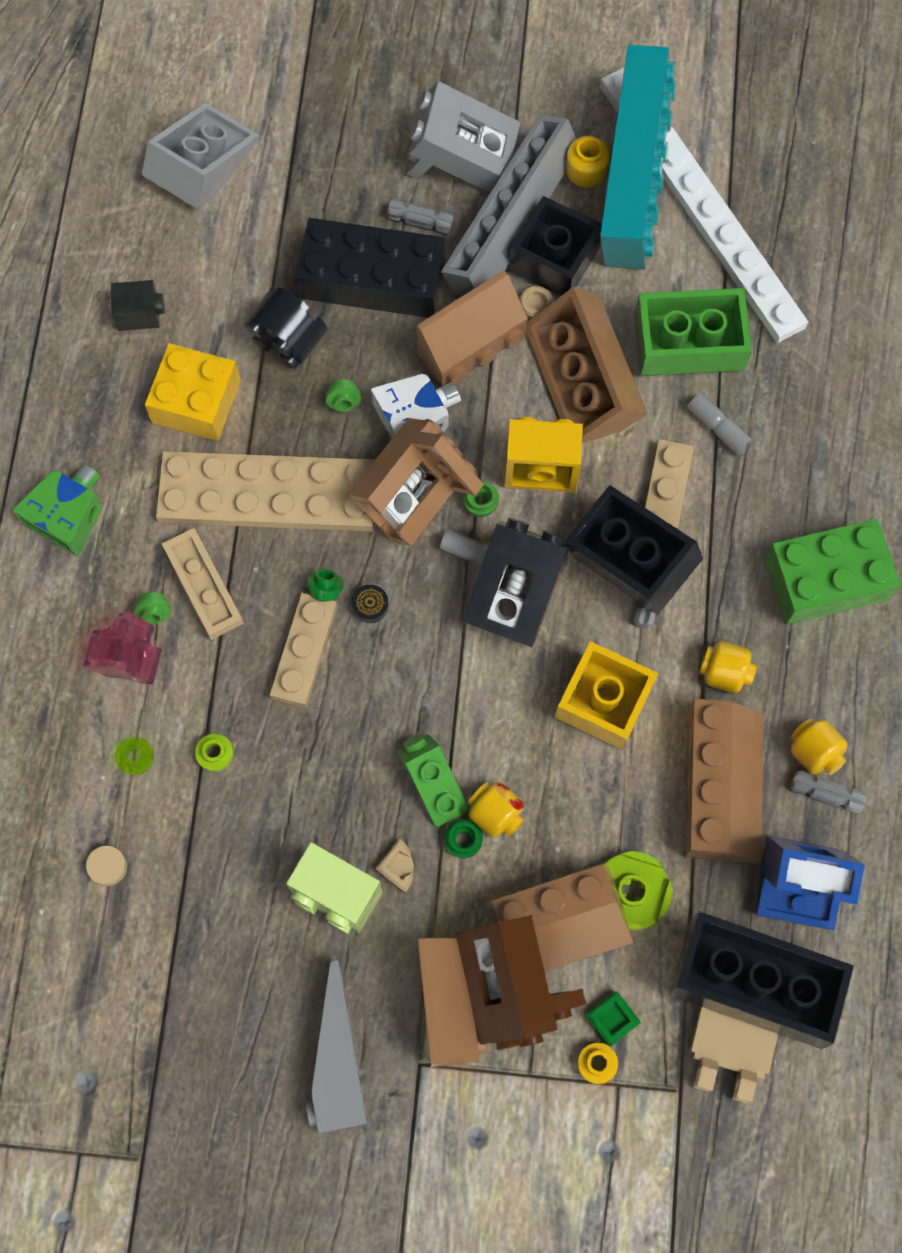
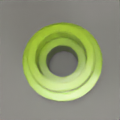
(222, 760)

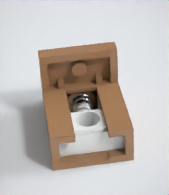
(419, 471)

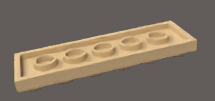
(261, 491)

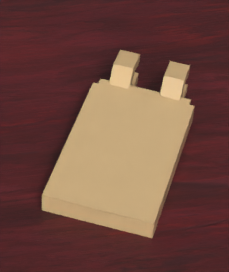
(733, 1046)

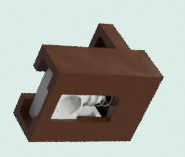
(510, 984)

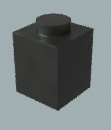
(136, 305)

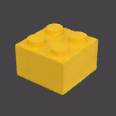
(193, 392)
(543, 454)
(606, 695)

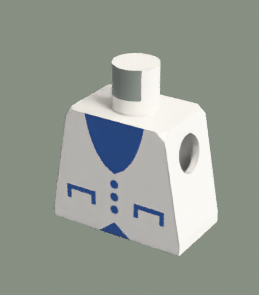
(414, 399)

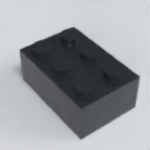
(634, 549)

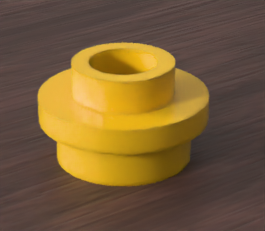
(586, 1069)

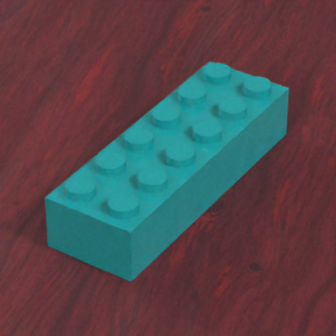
(638, 157)

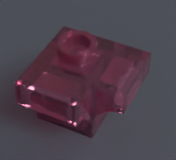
(124, 650)

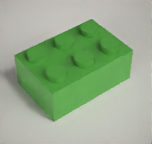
(692, 331)
(832, 571)

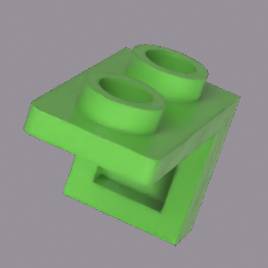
(432, 778)

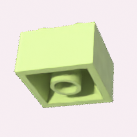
(334, 888)

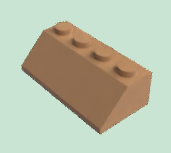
(585, 365)
(724, 782)

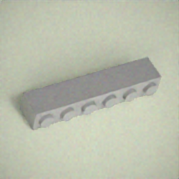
(528, 177)

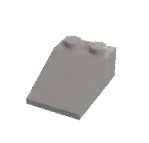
(197, 154)

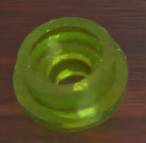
(142, 764)

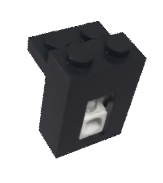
(528, 551)

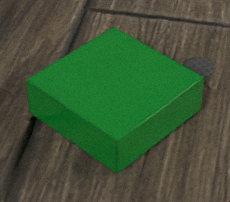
(613, 1019)

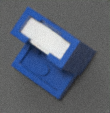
(806, 882)

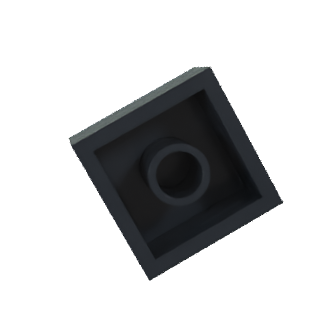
(555, 246)

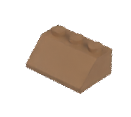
(471, 330)
(571, 916)
(447, 1004)

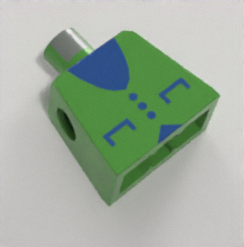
(62, 508)

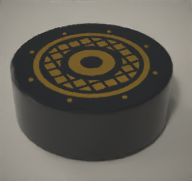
(370, 603)

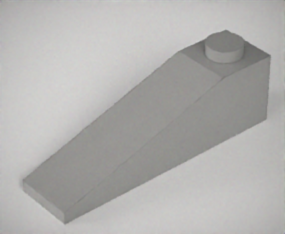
(336, 1081)

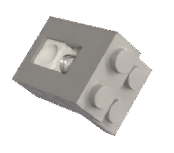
(461, 137)

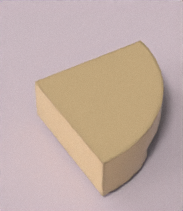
(398, 866)

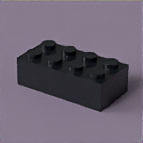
(370, 267)
(762, 980)

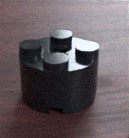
(285, 325)

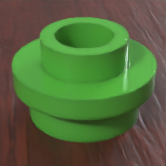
(343, 395)
(487, 491)
(152, 607)

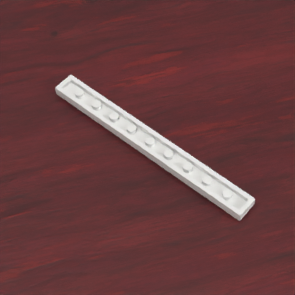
(722, 232)

